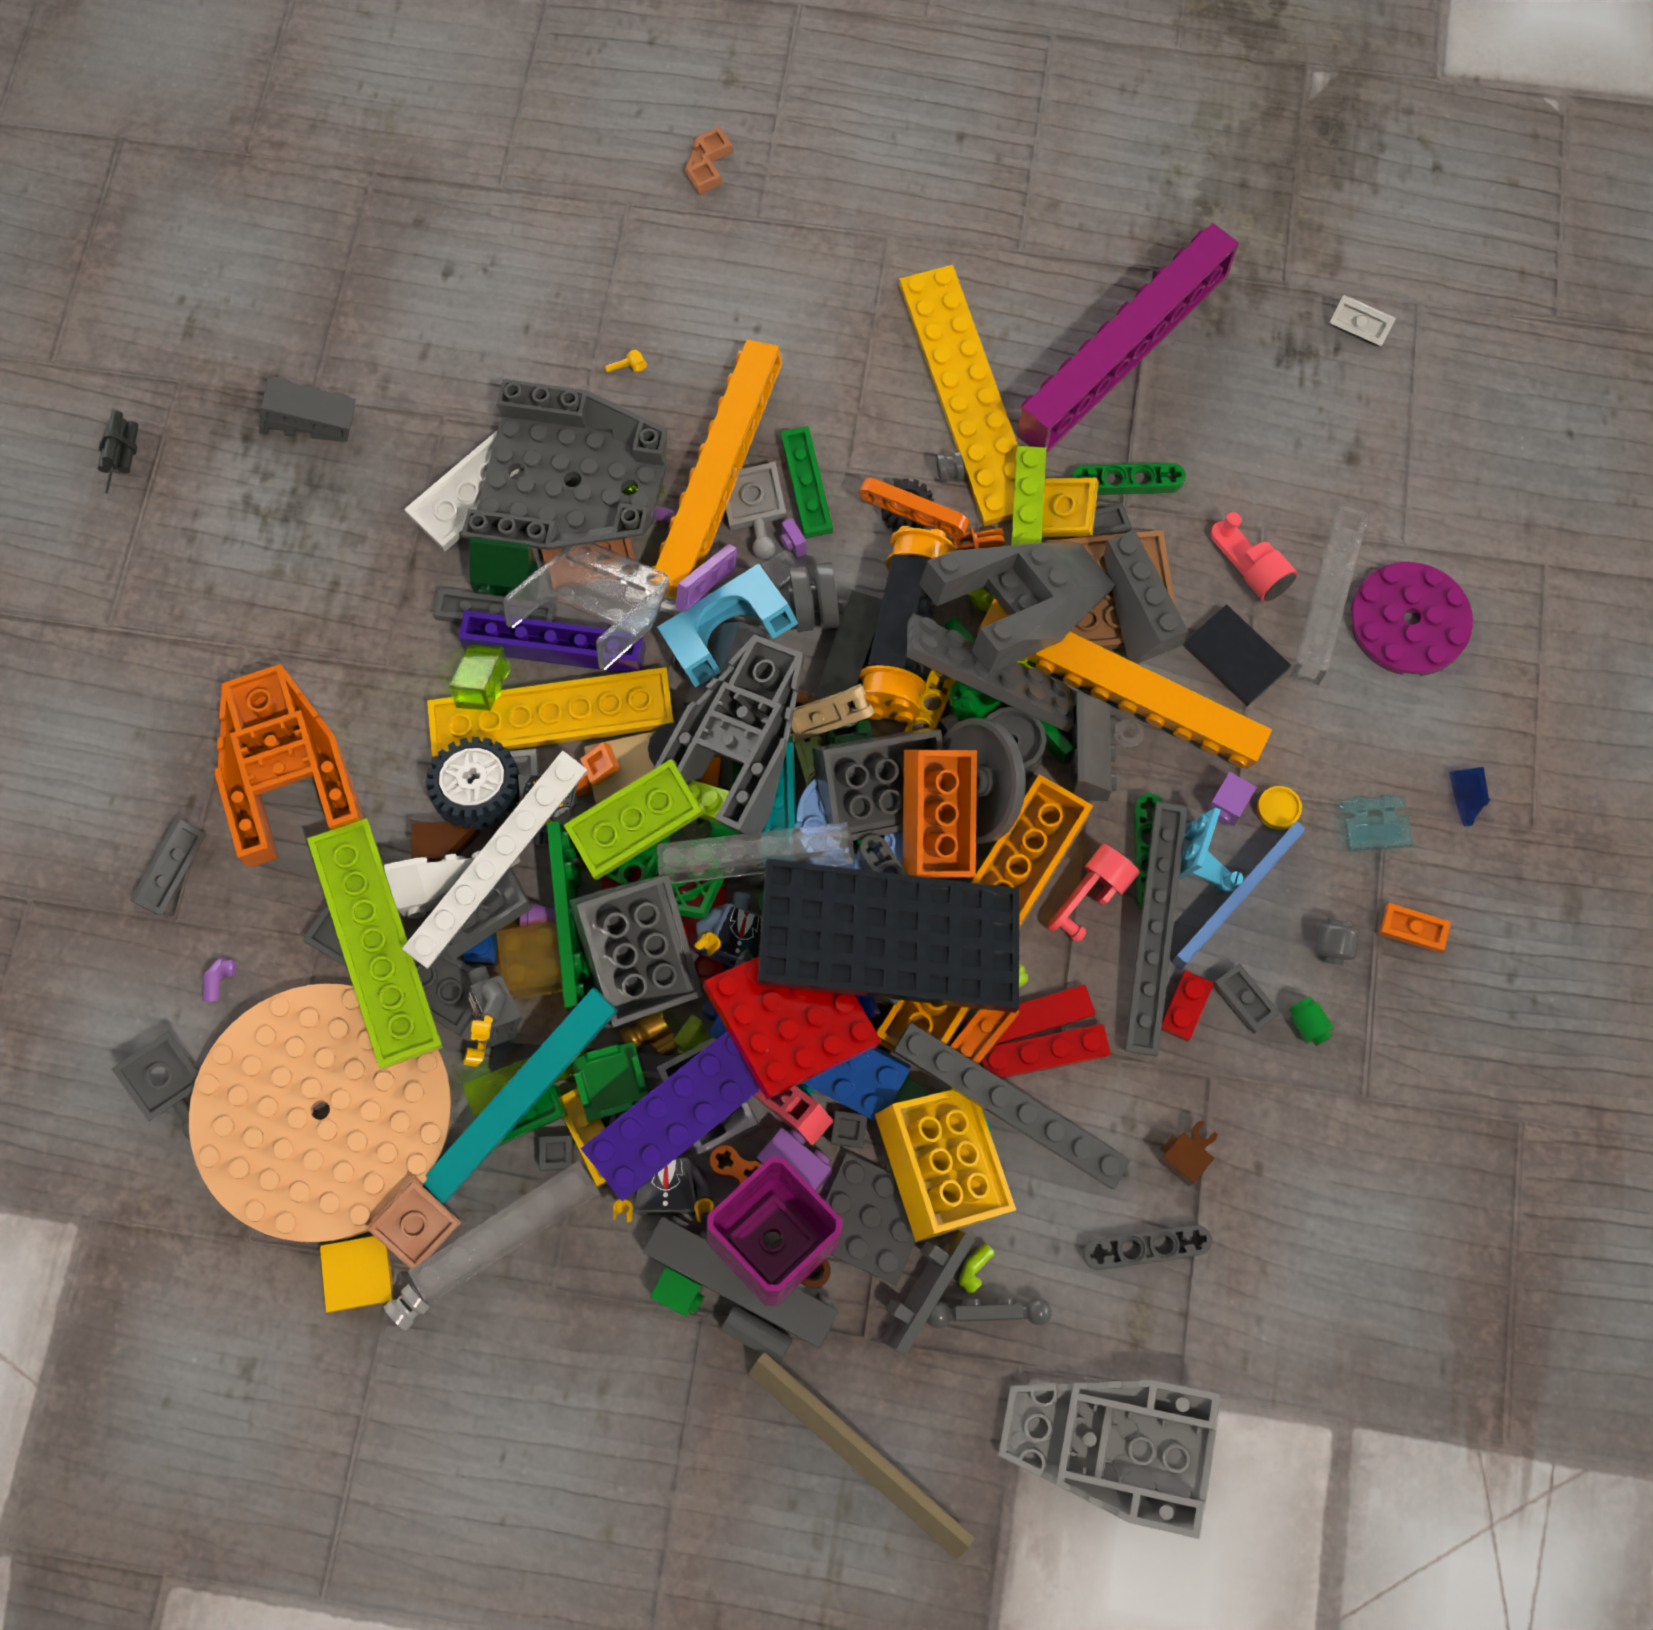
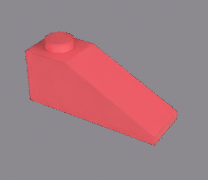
(798, 1112)

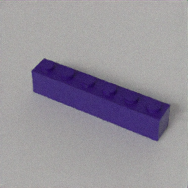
(545, 641)

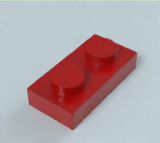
(1186, 1006)

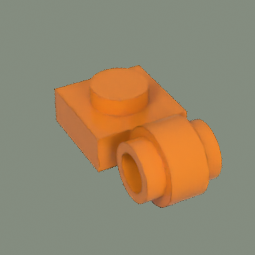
(600, 766)

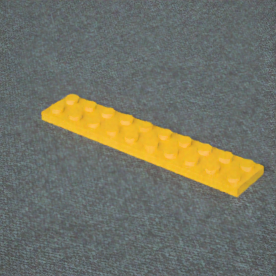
(965, 388)

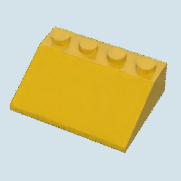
(944, 1163)

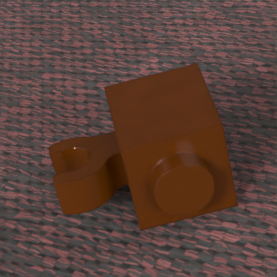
(1187, 1154)

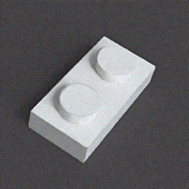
(1362, 320)

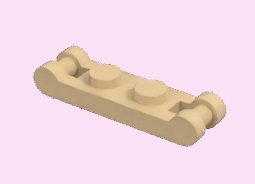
(830, 713)

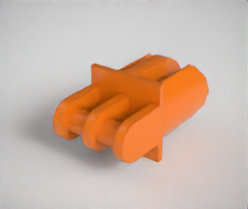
(979, 539)

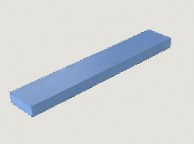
(1238, 895)

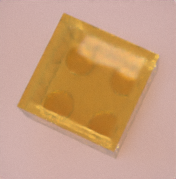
(530, 960)

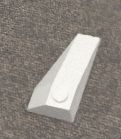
(422, 885)

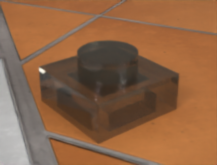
(693, 831)

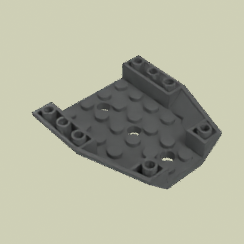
(563, 436)

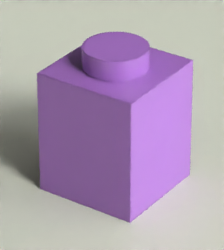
(1232, 799)

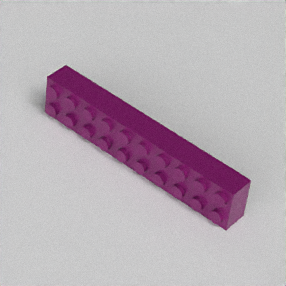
(1127, 338)

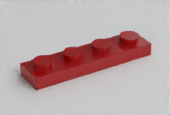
(1047, 1052)

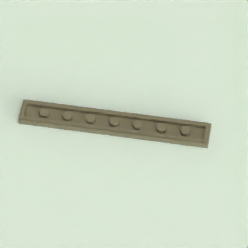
(861, 1456)

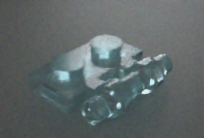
(1379, 831)

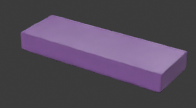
(706, 577)

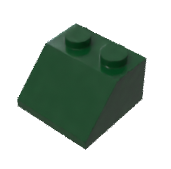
(499, 565)

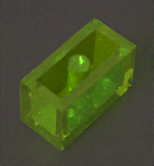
(479, 677)

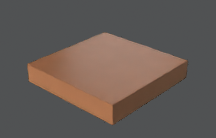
(413, 1224)

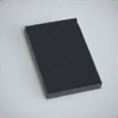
(1237, 655)

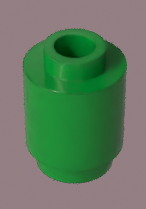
(1311, 1021)

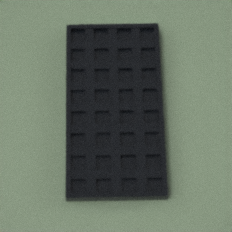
(889, 936)

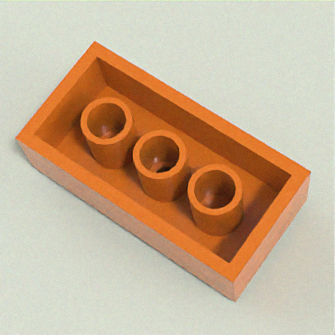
(940, 813)

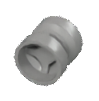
(403, 1313)

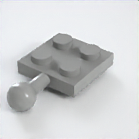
(756, 501)

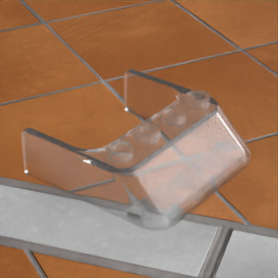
(600, 586)

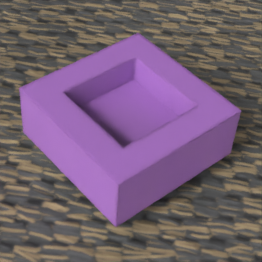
(793, 539)

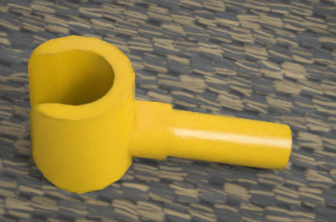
(633, 359)

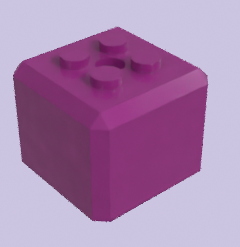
(777, 1202)

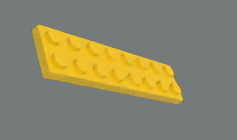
(558, 712)

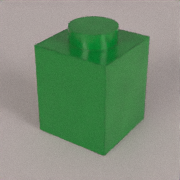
(678, 1293)

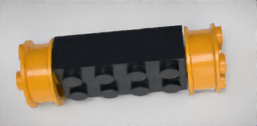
(892, 678)

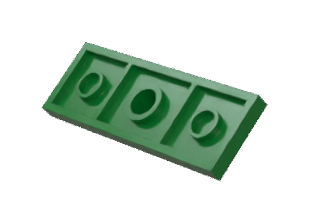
(565, 883)

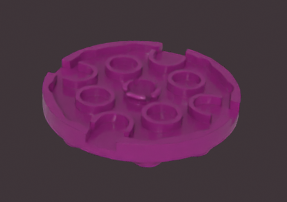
(1402, 647)

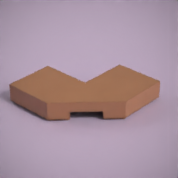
(706, 150)

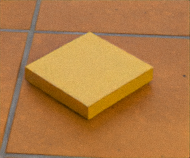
(1069, 507)
(356, 1274)

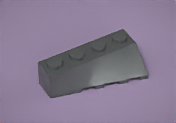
(1142, 603)

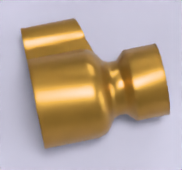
(651, 1029)

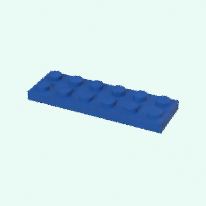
(861, 1083)

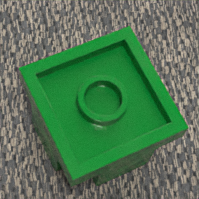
(609, 1080)

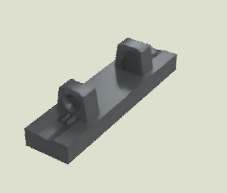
(927, 1291)

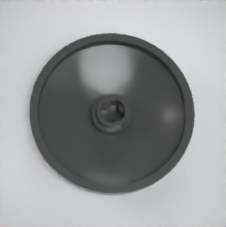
(998, 774)

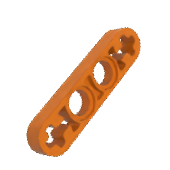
(914, 507)

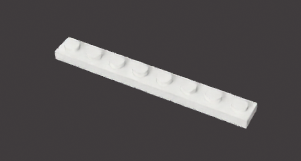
(494, 859)

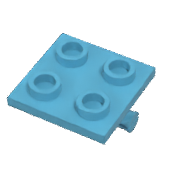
(1199, 861)

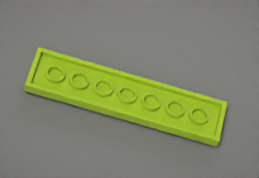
(372, 944)

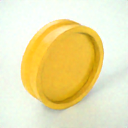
(1279, 808)

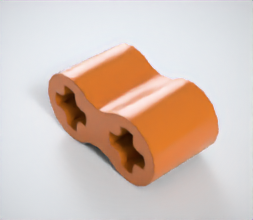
(737, 1170)

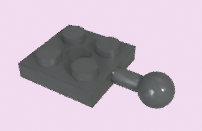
(154, 1099)

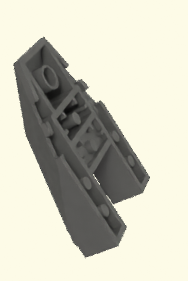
(1037, 584)
(745, 720)

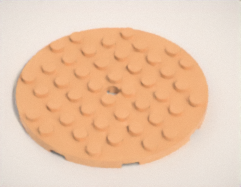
(258, 1127)

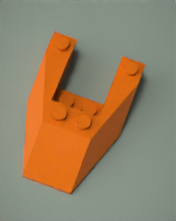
(268, 742)

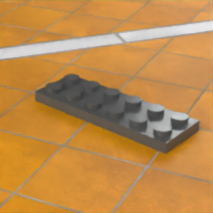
(1013, 684)
(444, 982)

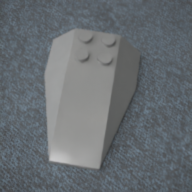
(1119, 1445)

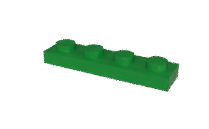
(806, 482)

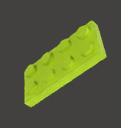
(633, 819)

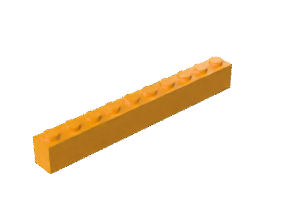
(719, 462)
(1149, 695)

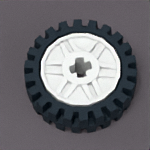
(473, 783)

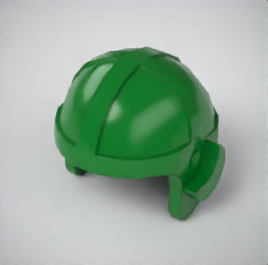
(971, 703)

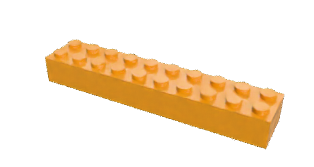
(1020, 860)

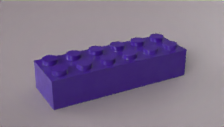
(672, 1117)

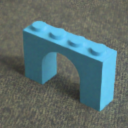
(745, 595)

